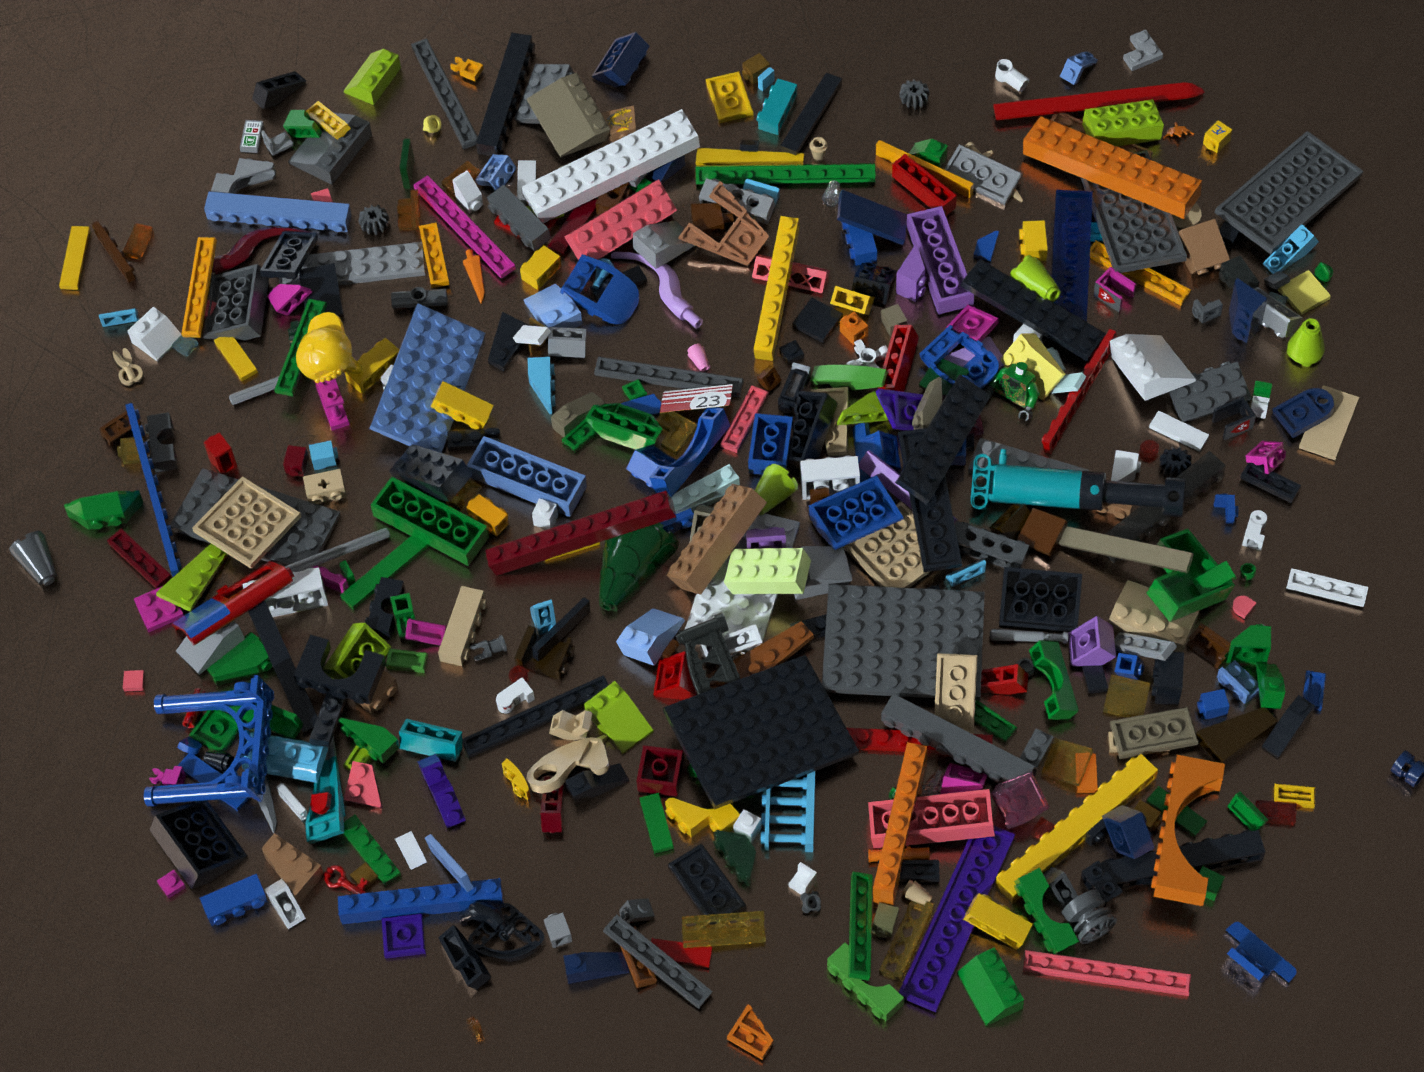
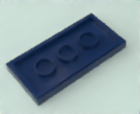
(872, 217)

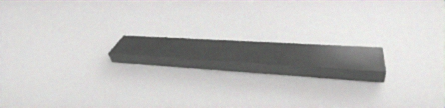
(445, 93)
(664, 375)

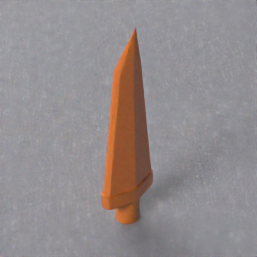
(474, 270)

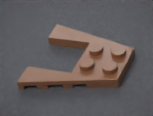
(742, 239)

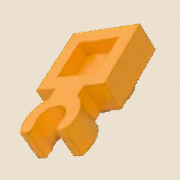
(468, 69)

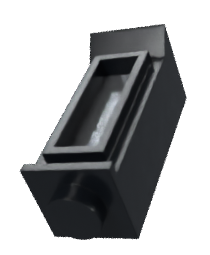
(796, 381)

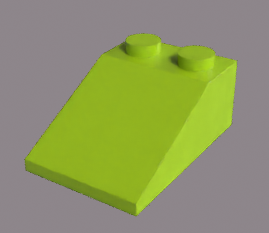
(618, 717)

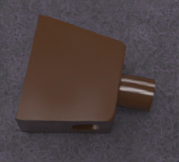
(710, 218)

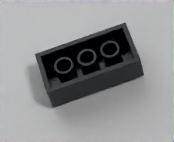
(431, 472)

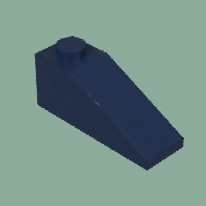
(594, 965)

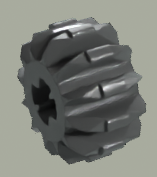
(914, 93)
(373, 219)

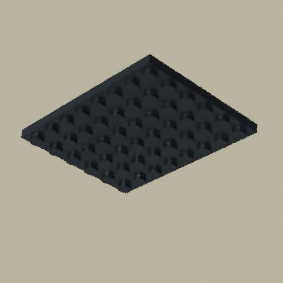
(760, 731)

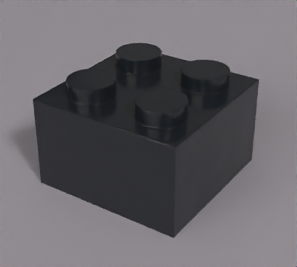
(1168, 679)

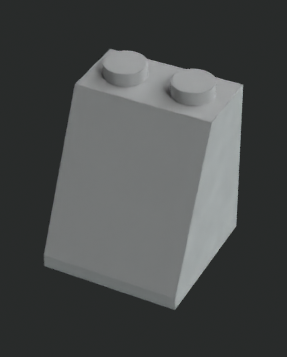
(826, 568)

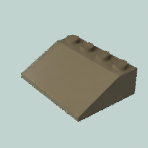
(569, 115)

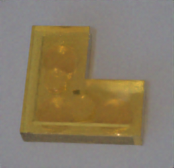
(679, 430)

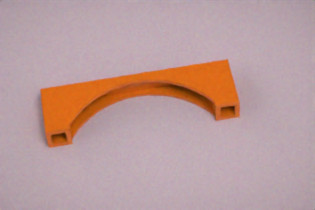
(890, 862)
(1175, 876)

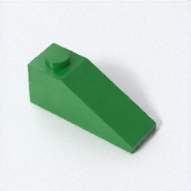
(246, 664)
(1270, 685)

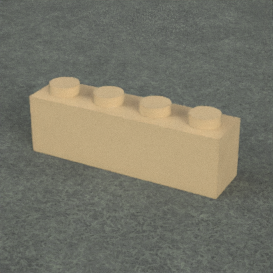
(461, 626)

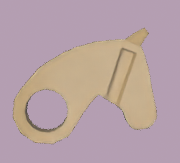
(585, 753)

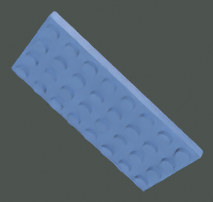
(431, 352)

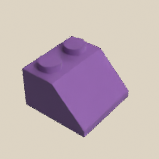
(911, 276)
(766, 538)
(1092, 643)

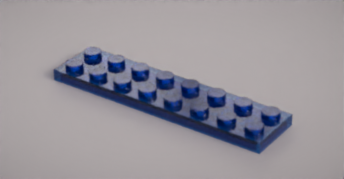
(1072, 249)

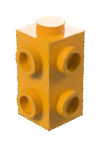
(487, 513)

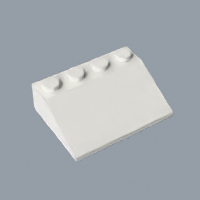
(1149, 364)

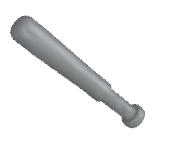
(1031, 636)

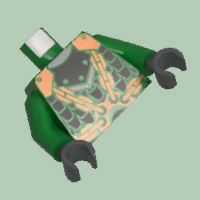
(1018, 386)

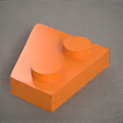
(751, 1034)

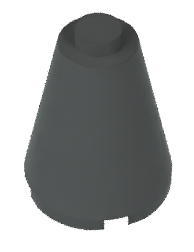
(35, 557)

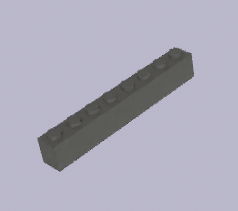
(953, 741)

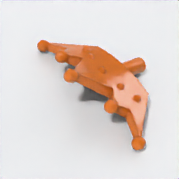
(1177, 130)

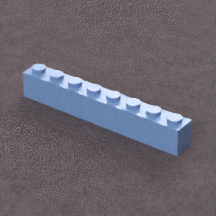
(278, 211)

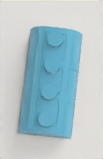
(293, 758)

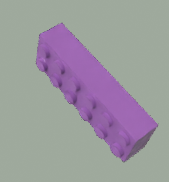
(941, 259)

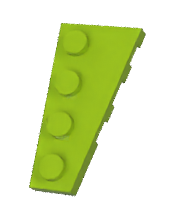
(193, 579)

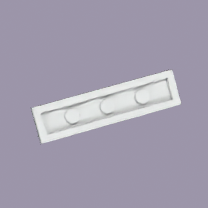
(1327, 587)

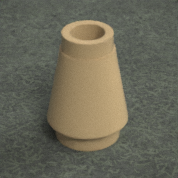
(818, 148)
(916, 893)

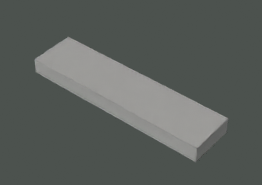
(1144, 646)

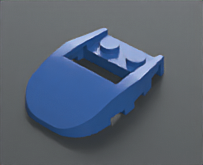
(618, 298)
(981, 367)

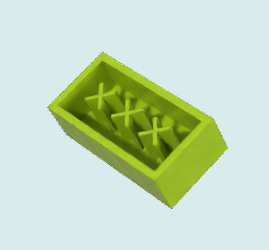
(1124, 123)

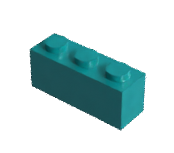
(777, 106)
(430, 740)

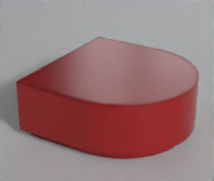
(320, 802)

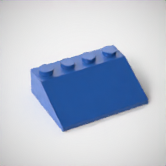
(854, 513)

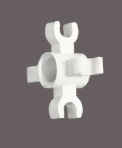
(868, 354)

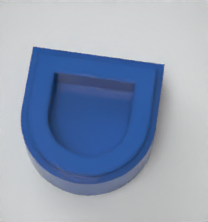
(190, 745)

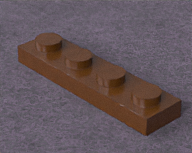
(111, 247)

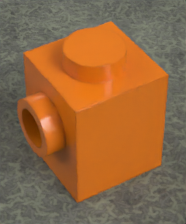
(853, 327)

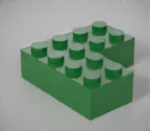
(1176, 592)

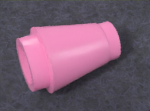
(699, 357)

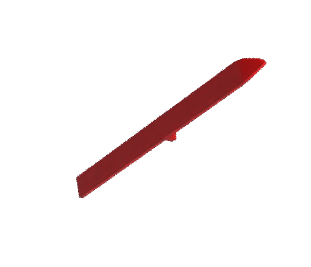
(1093, 100)

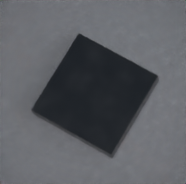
(817, 320)

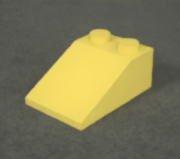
(1030, 350)

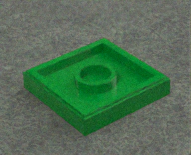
(215, 730)

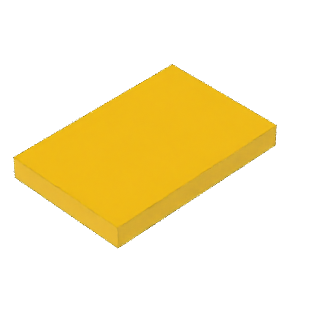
(729, 97)

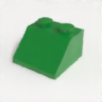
(1251, 645)

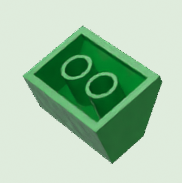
(991, 987)

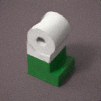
(1261, 398)

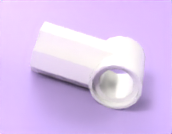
(1010, 75)

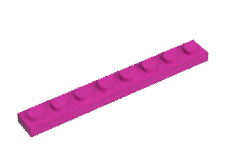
(464, 227)

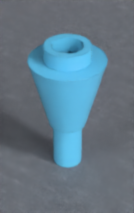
(601, 274)

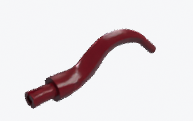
(245, 247)

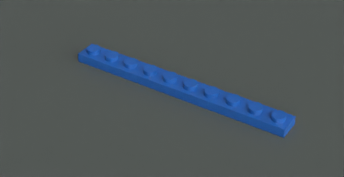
(152, 482)

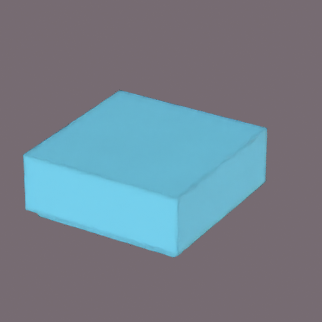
(766, 79)

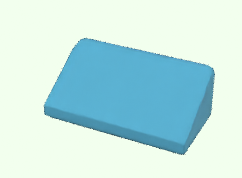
(761, 188)
(119, 317)
(966, 573)

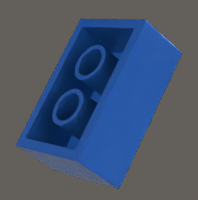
(769, 442)

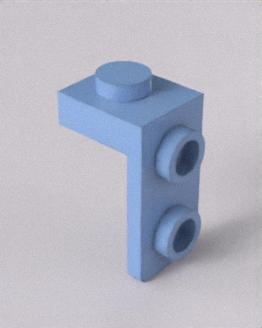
(1075, 65)

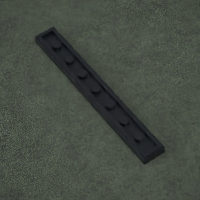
(283, 665)
(532, 718)

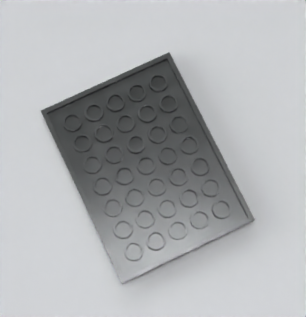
(891, 637)

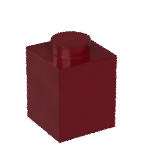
(295, 460)

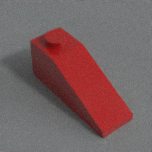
(1004, 680)

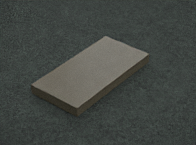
(1153, 732)

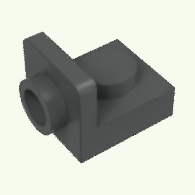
(1208, 311)

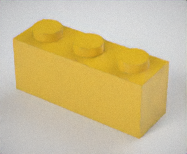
(374, 365)
(461, 406)
(998, 921)

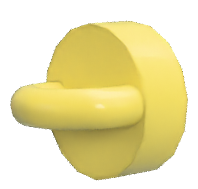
(432, 124)

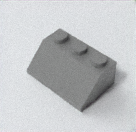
(1279, 316)

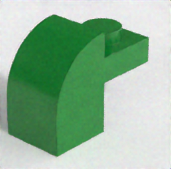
(402, 611)

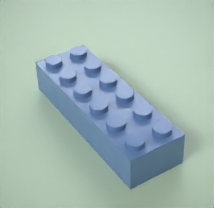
(526, 475)

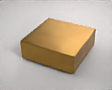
(365, 872)

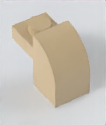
(571, 726)

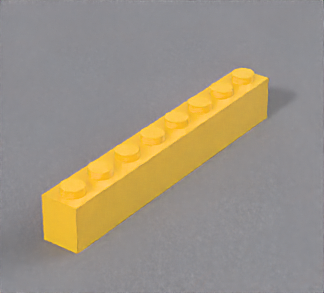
(776, 288)

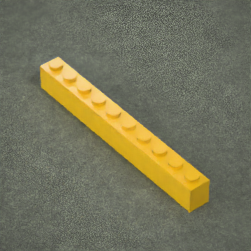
(1072, 831)

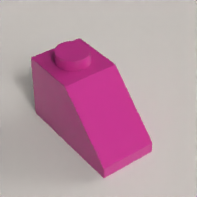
(287, 297)

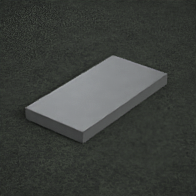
(988, 175)

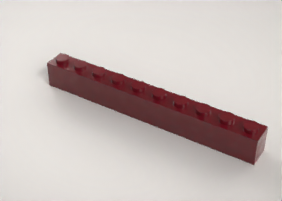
(581, 533)

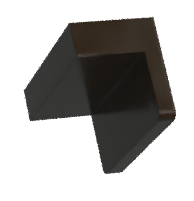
(1011, 521)

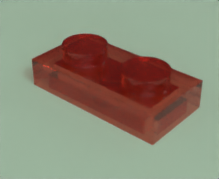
(1278, 811)

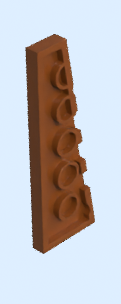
(770, 653)

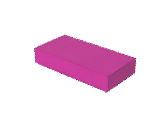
(425, 632)

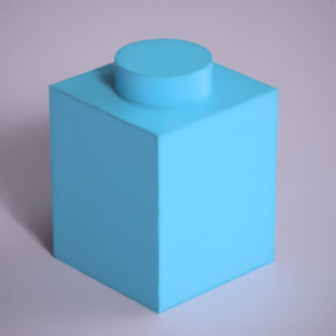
(323, 455)

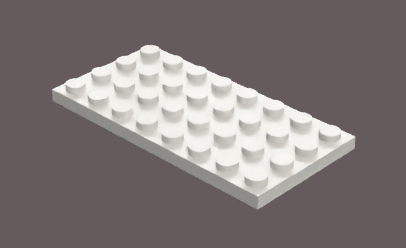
(741, 609)

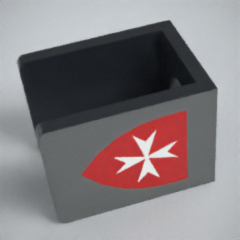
(1230, 409)

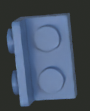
(496, 171)
(1238, 681)

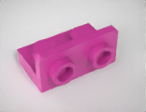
(1267, 453)

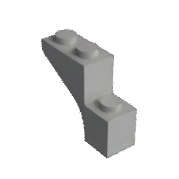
(246, 174)

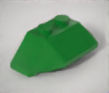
(624, 425)
(104, 509)

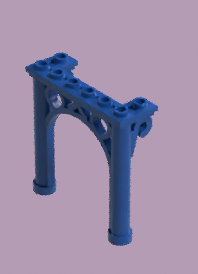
(229, 784)

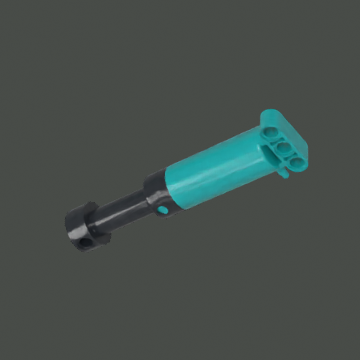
(1069, 488)

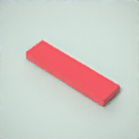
(744, 419)

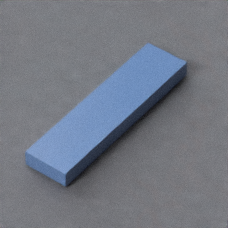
(449, 863)

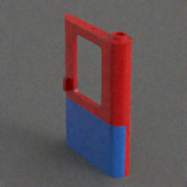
(222, 610)

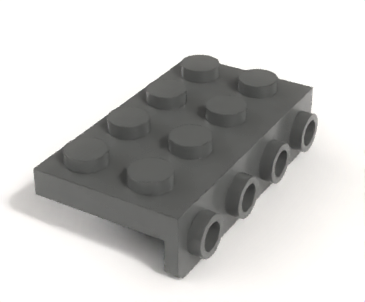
(540, 78)
(1210, 391)

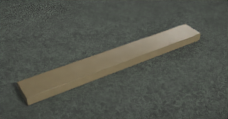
(1126, 549)

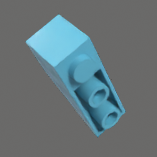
(1292, 250)
(540, 378)

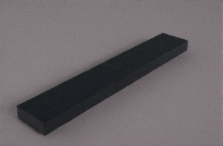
(811, 114)

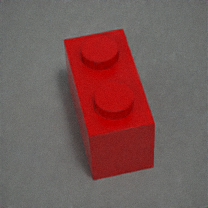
(220, 454)

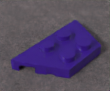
(899, 407)

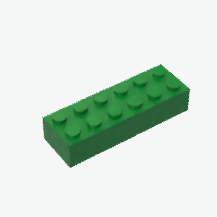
(430, 521)

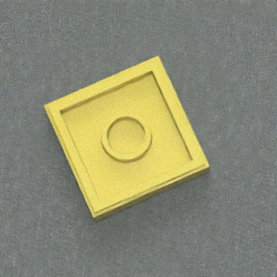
(1304, 292)

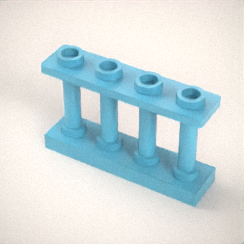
(806, 819)

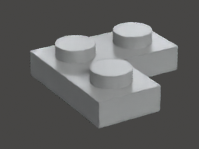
(1145, 52)

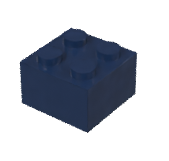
(1128, 831)

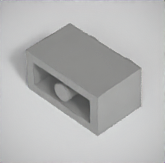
(567, 342)

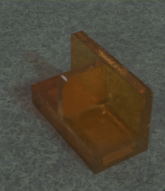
(409, 212)

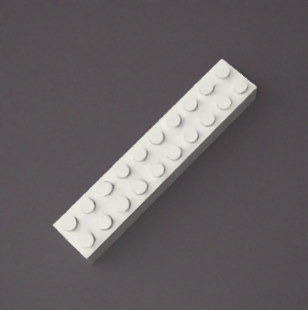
(611, 166)

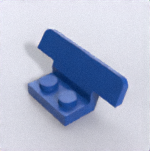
(880, 443)
(1257, 956)

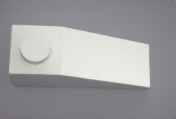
(737, 641)

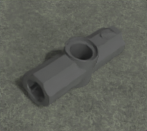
(410, 299)

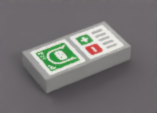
(251, 136)

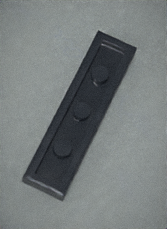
(561, 628)

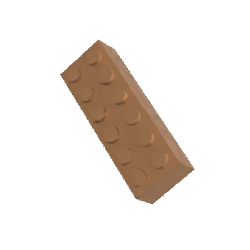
(716, 538)

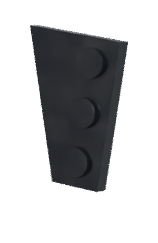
(504, 346)

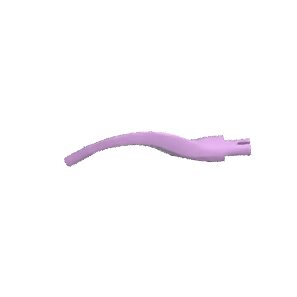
(668, 289)

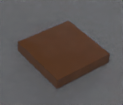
(1042, 531)

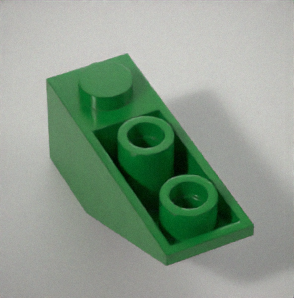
(373, 738)

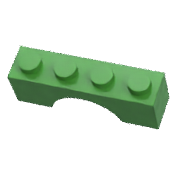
(883, 1000)

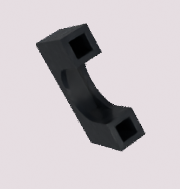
(358, 687)

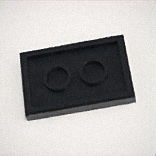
(324, 286)

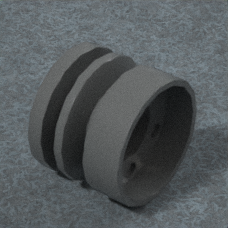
(1089, 916)

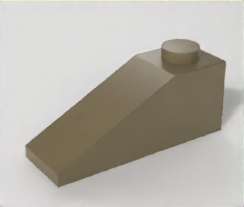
(928, 405)
(574, 413)

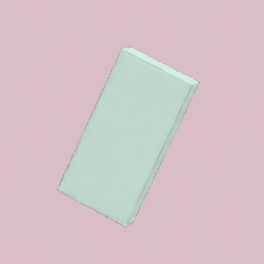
(1069, 383)

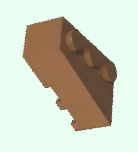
(292, 867)

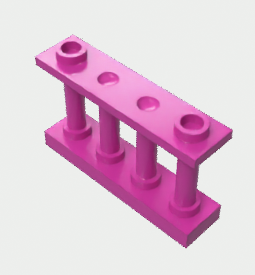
(332, 403)

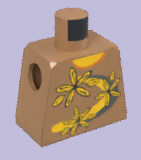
(620, 122)

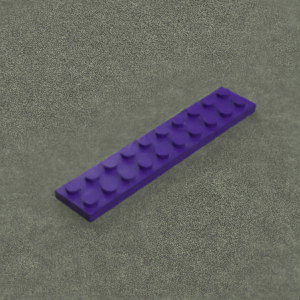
(948, 931)

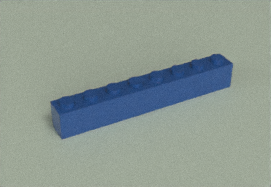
(417, 900)

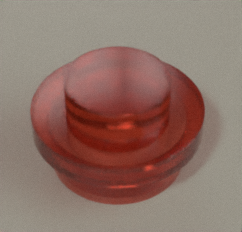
(1149, 448)
(518, 672)

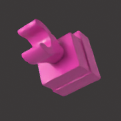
(170, 777)

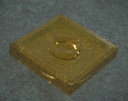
(1126, 696)
(1067, 762)

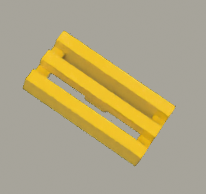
(1279, 797)

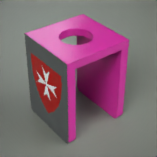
(1119, 282)

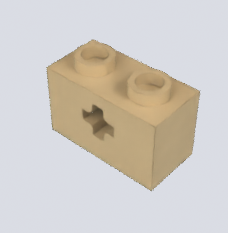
(324, 486)

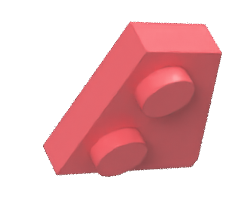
(362, 786)

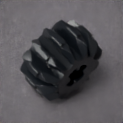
(1175, 461)

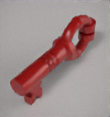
(342, 881)

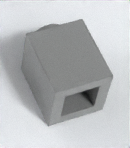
(557, 930)

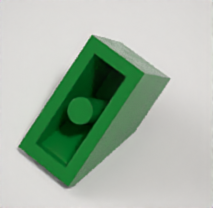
(930, 151)

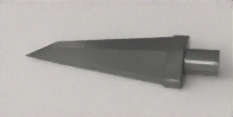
(268, 807)

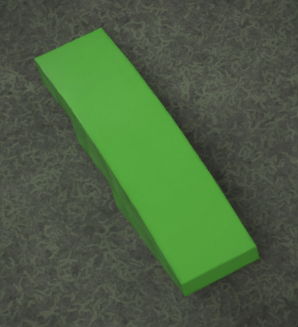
(849, 375)

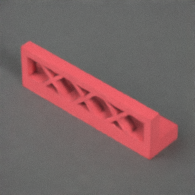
(796, 268)

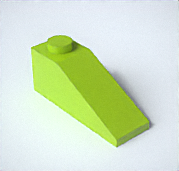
(864, 410)

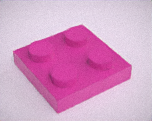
(974, 323)
(156, 611)

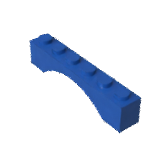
(709, 430)

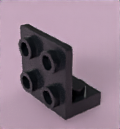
(874, 281)

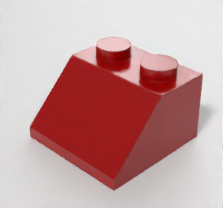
(674, 678)

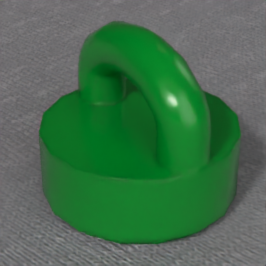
(1323, 272)

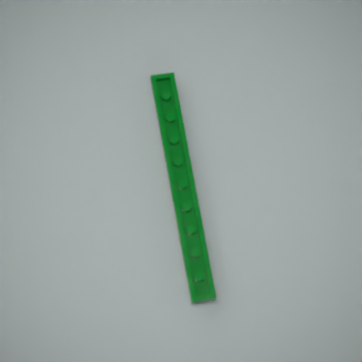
(787, 173)

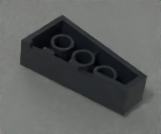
(811, 425)

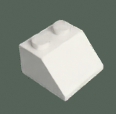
(154, 334)

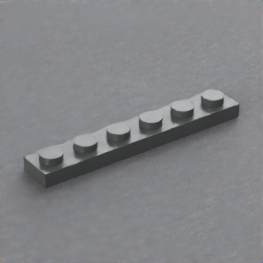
(657, 961)

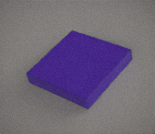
(403, 935)

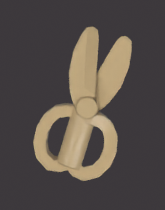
(127, 367)

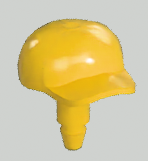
(326, 350)

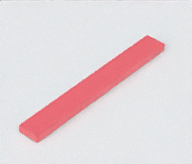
(1107, 973)

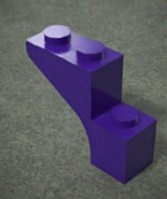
(441, 790)

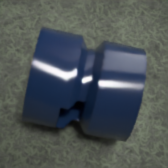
(1414, 774)

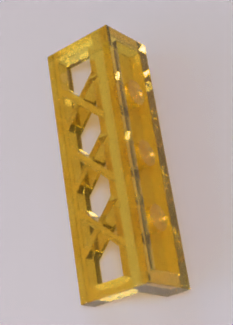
(723, 932)
(913, 940)

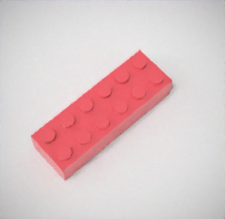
(620, 222)
(938, 818)

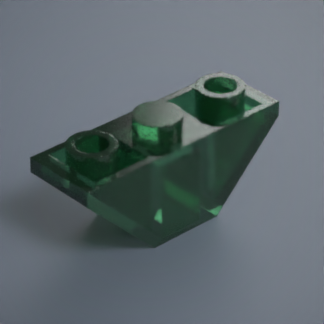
(738, 853)

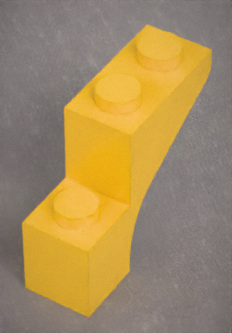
(694, 818)

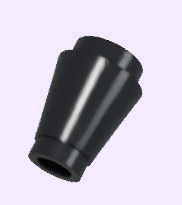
(219, 760)

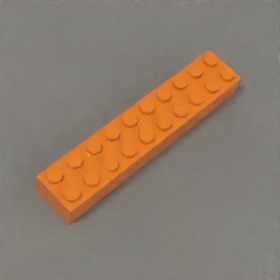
(1112, 167)

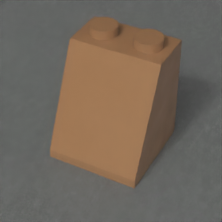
(1203, 247)

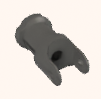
(490, 647)

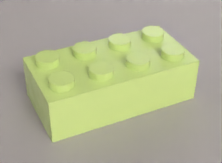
(767, 571)

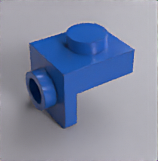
(1228, 502)

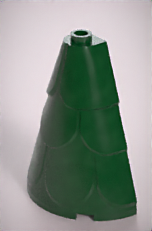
(631, 562)

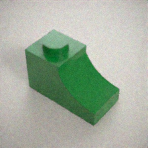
(301, 125)

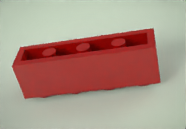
(923, 184)
(900, 357)

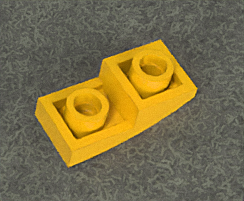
(519, 783)

